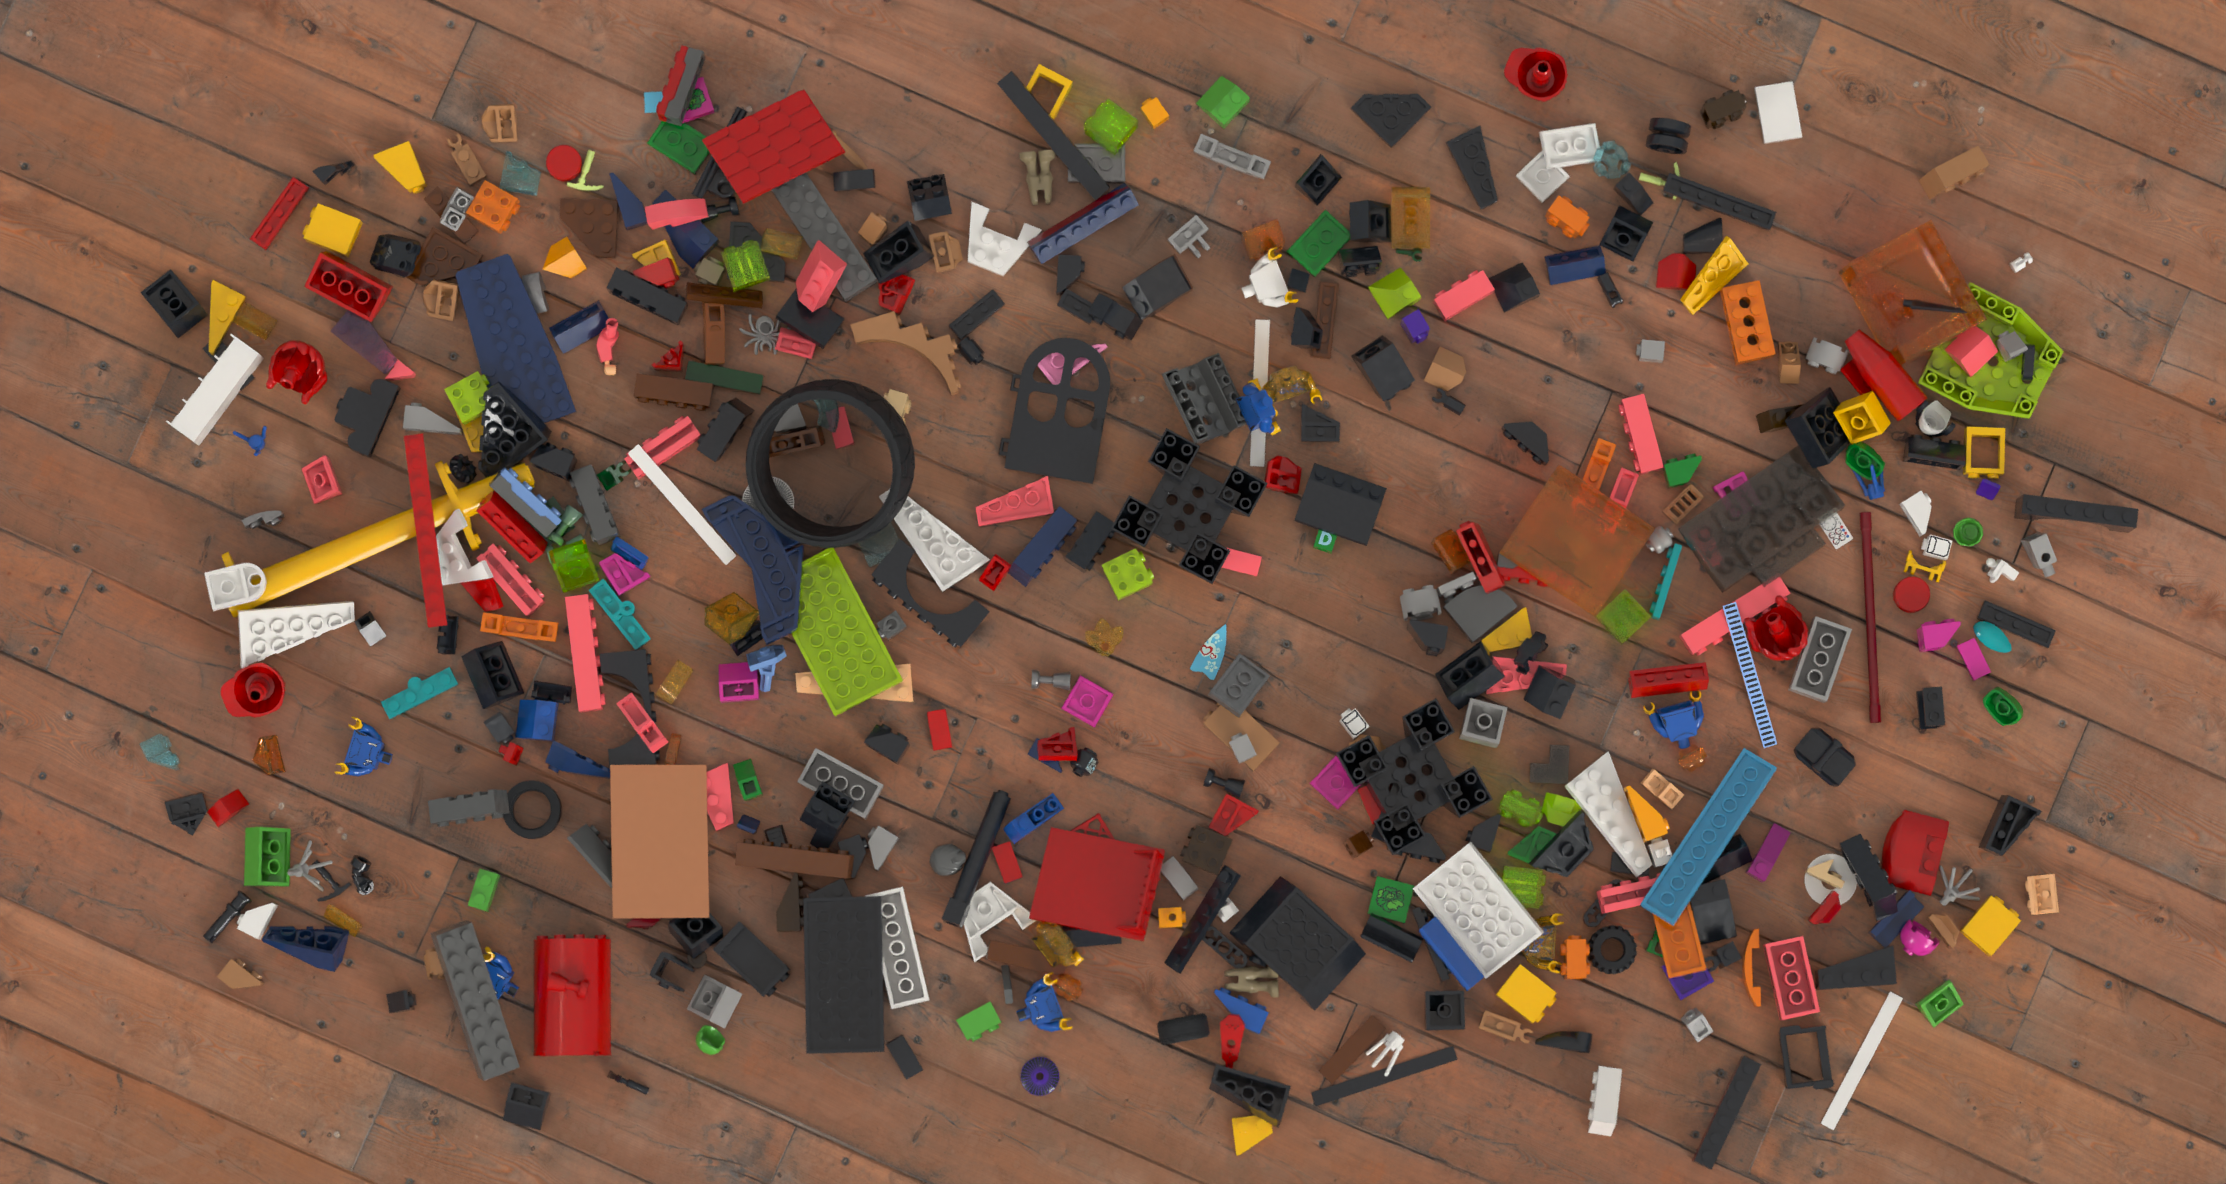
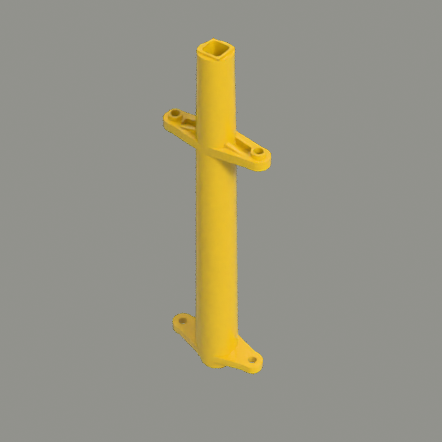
(372, 539)

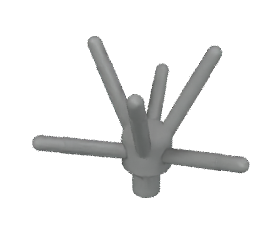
(302, 869)
(1952, 892)

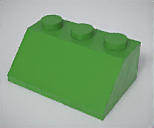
(267, 856)

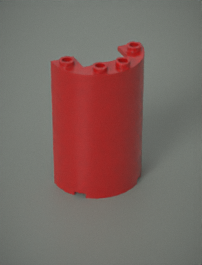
(562, 1019)

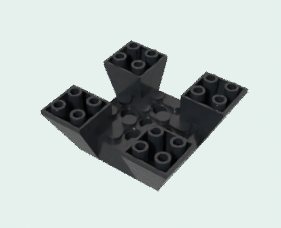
(1198, 540)
(1401, 810)

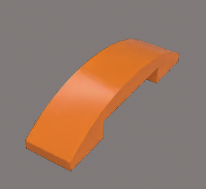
(1599, 463)
(519, 627)
(1753, 992)

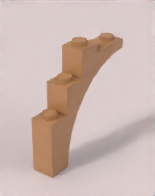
(886, 329)

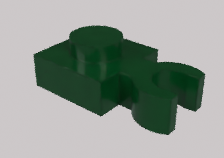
(613, 475)

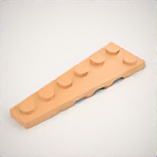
(901, 692)

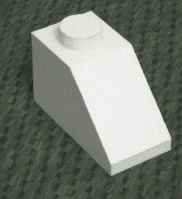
(1918, 511)
(256, 920)

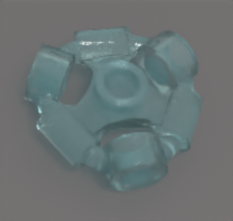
(1611, 160)

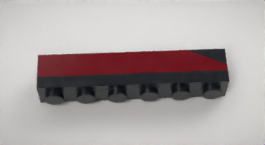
(1726, 1112)

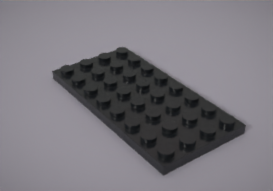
(843, 975)

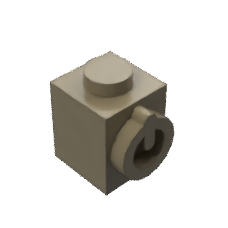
(709, 271)

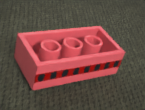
(1791, 978)

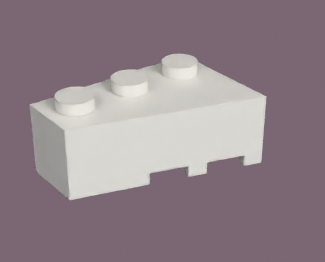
(1604, 1100)

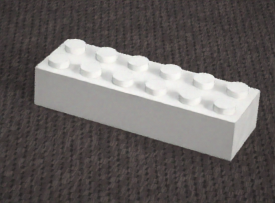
(900, 953)

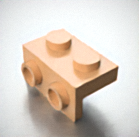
(2042, 894)

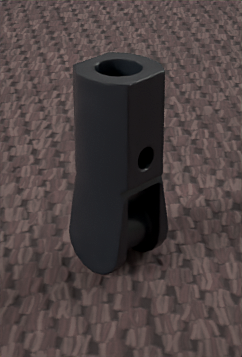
(1608, 287)

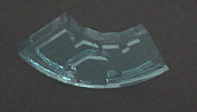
(828, 413)

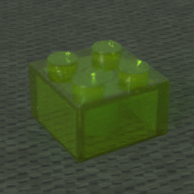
(574, 565)
(1623, 616)

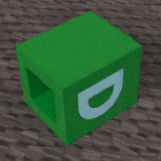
(1324, 541)

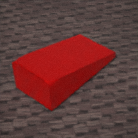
(939, 729)

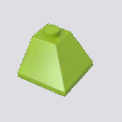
(1394, 293)

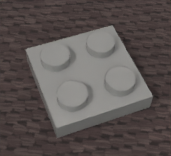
(1464, 582)

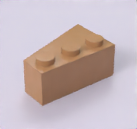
(1954, 172)

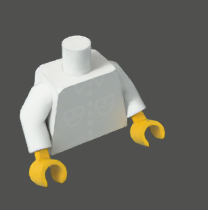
(1268, 282)

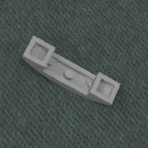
(1231, 157)

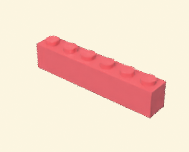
(1716, 626)
(584, 655)

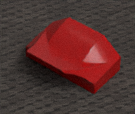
(1826, 910)

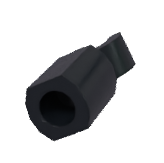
(1450, 402)

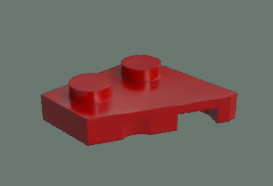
(1058, 747)

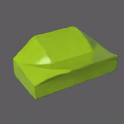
(1559, 808)

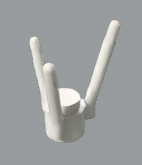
(1393, 1042)

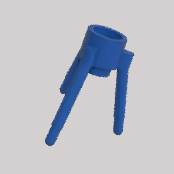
(256, 442)
(1876, 489)

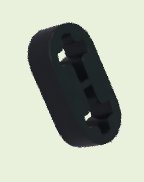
(2028, 363)

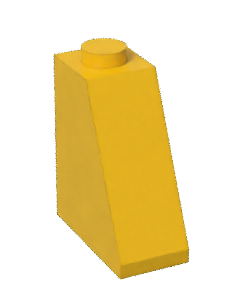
(403, 166)

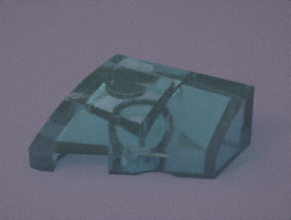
(519, 176)

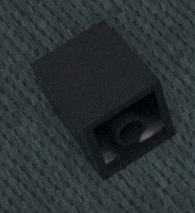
(1383, 368)

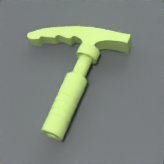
(585, 169)
(1656, 180)

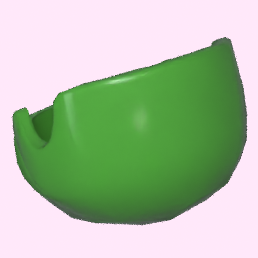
(1968, 532)
(709, 1040)

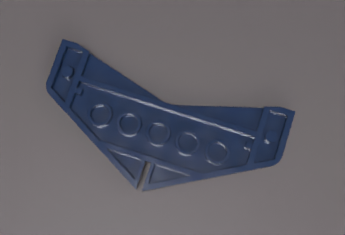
(774, 571)

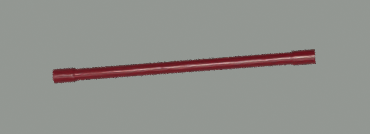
(1874, 707)

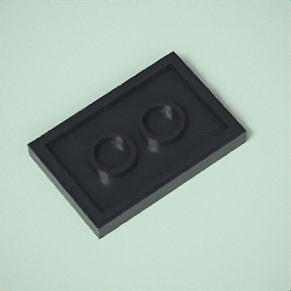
(815, 326)

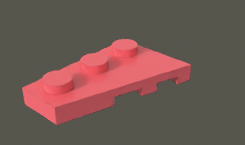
(719, 797)

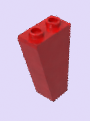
(1480, 556)

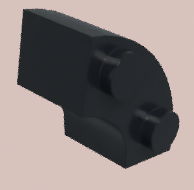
(1114, 316)

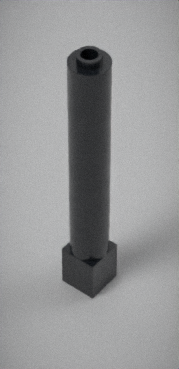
(958, 905)

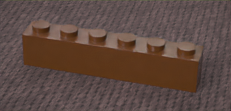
(793, 859)

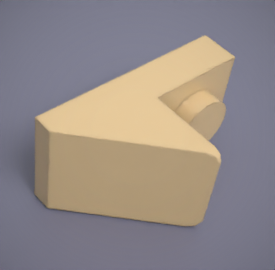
(1821, 872)

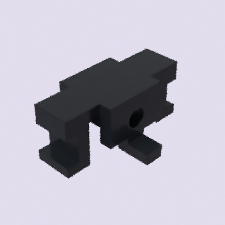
(1529, 650)

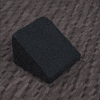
(1298, 280)

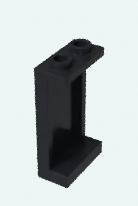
(752, 960)

